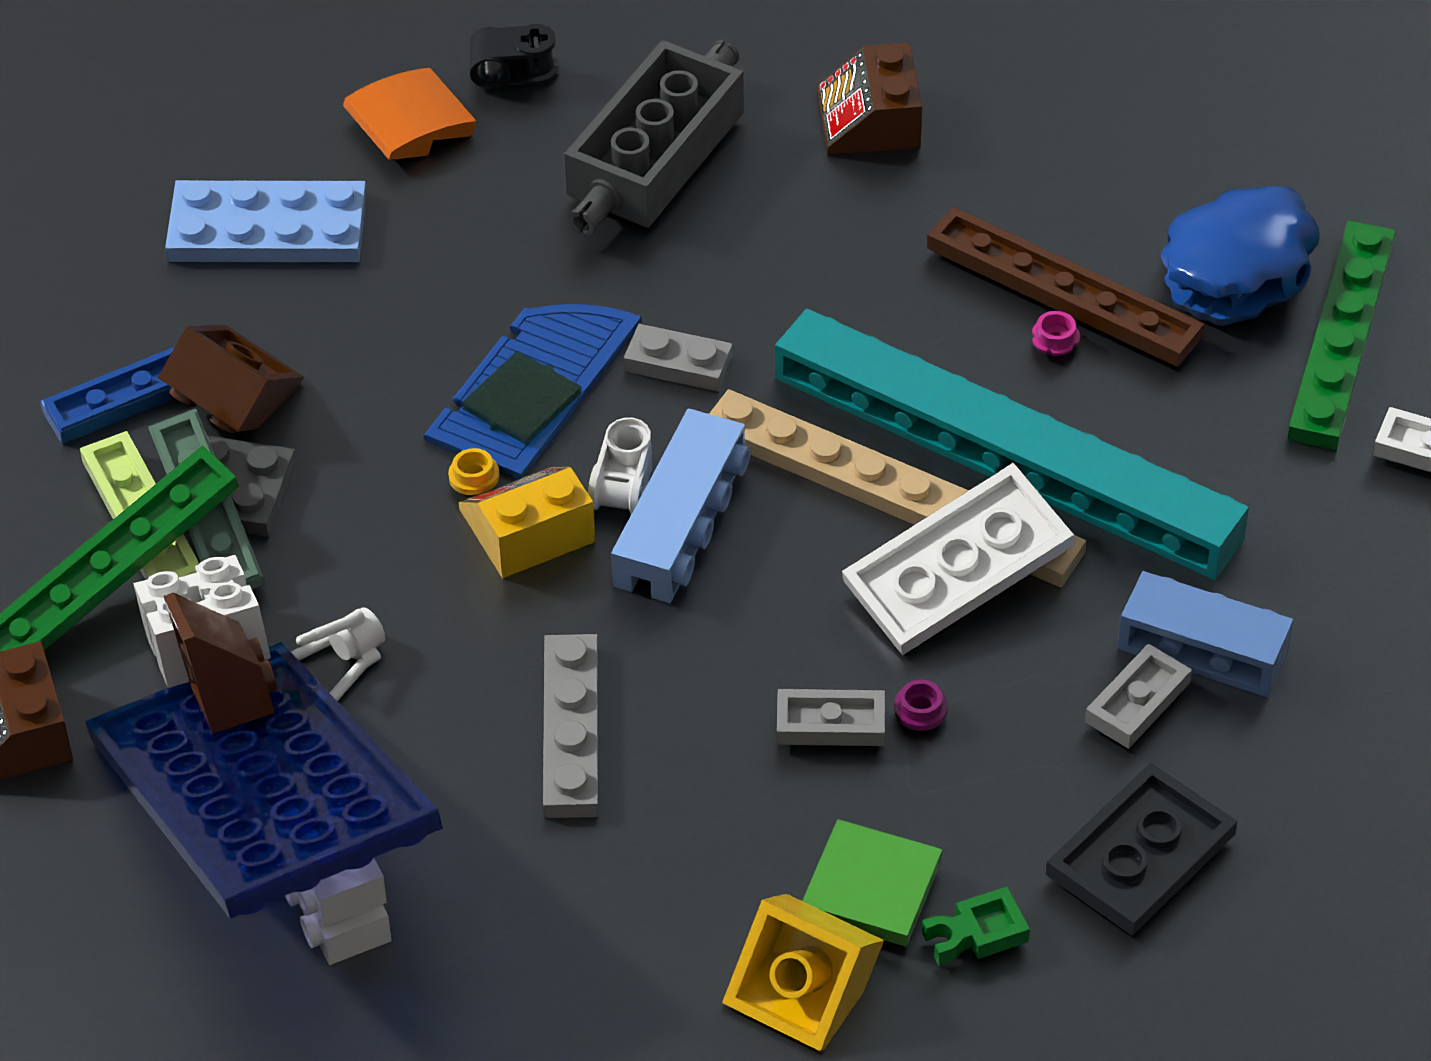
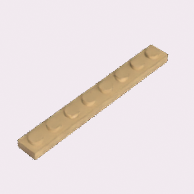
(857, 470)

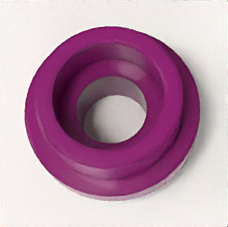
(920, 695)

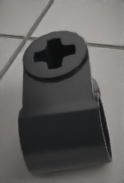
(508, 56)

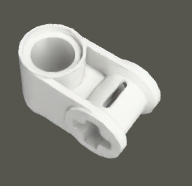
(622, 465)

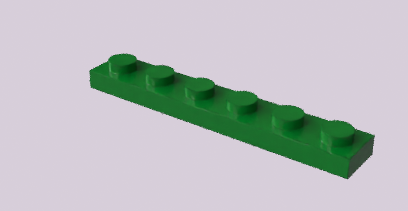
(1341, 335)
(117, 551)

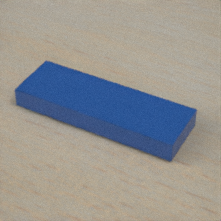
(108, 398)

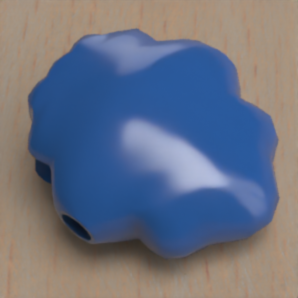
(1240, 254)

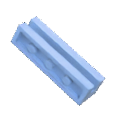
(680, 505)

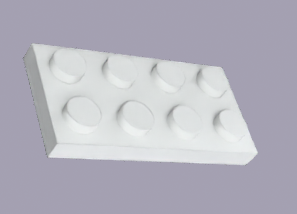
(958, 558)

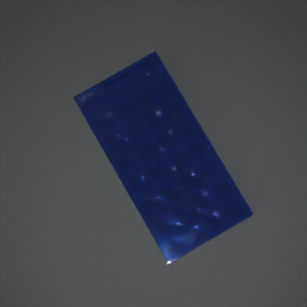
(268, 799)

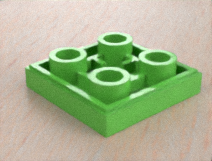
(874, 880)

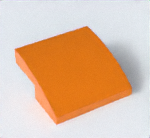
(409, 113)

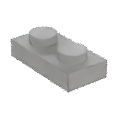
(678, 357)
(1138, 696)
(831, 717)

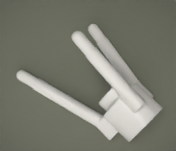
(350, 637)

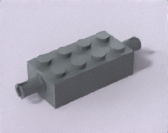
(653, 134)

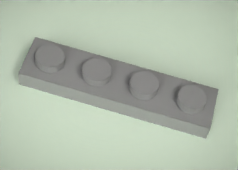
(570, 726)

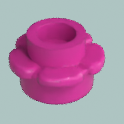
(1055, 333)

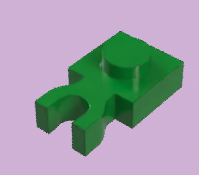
(981, 923)

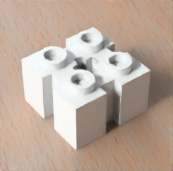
(216, 585)
(345, 913)

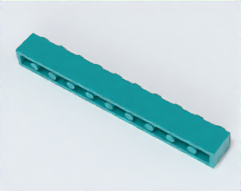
(992, 431)

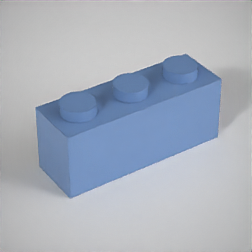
(1207, 633)

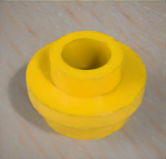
(473, 472)

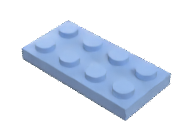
(266, 221)

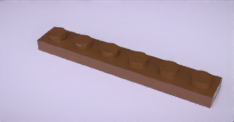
(1065, 286)

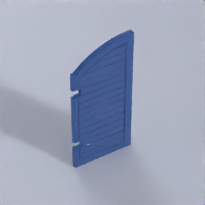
(571, 338)

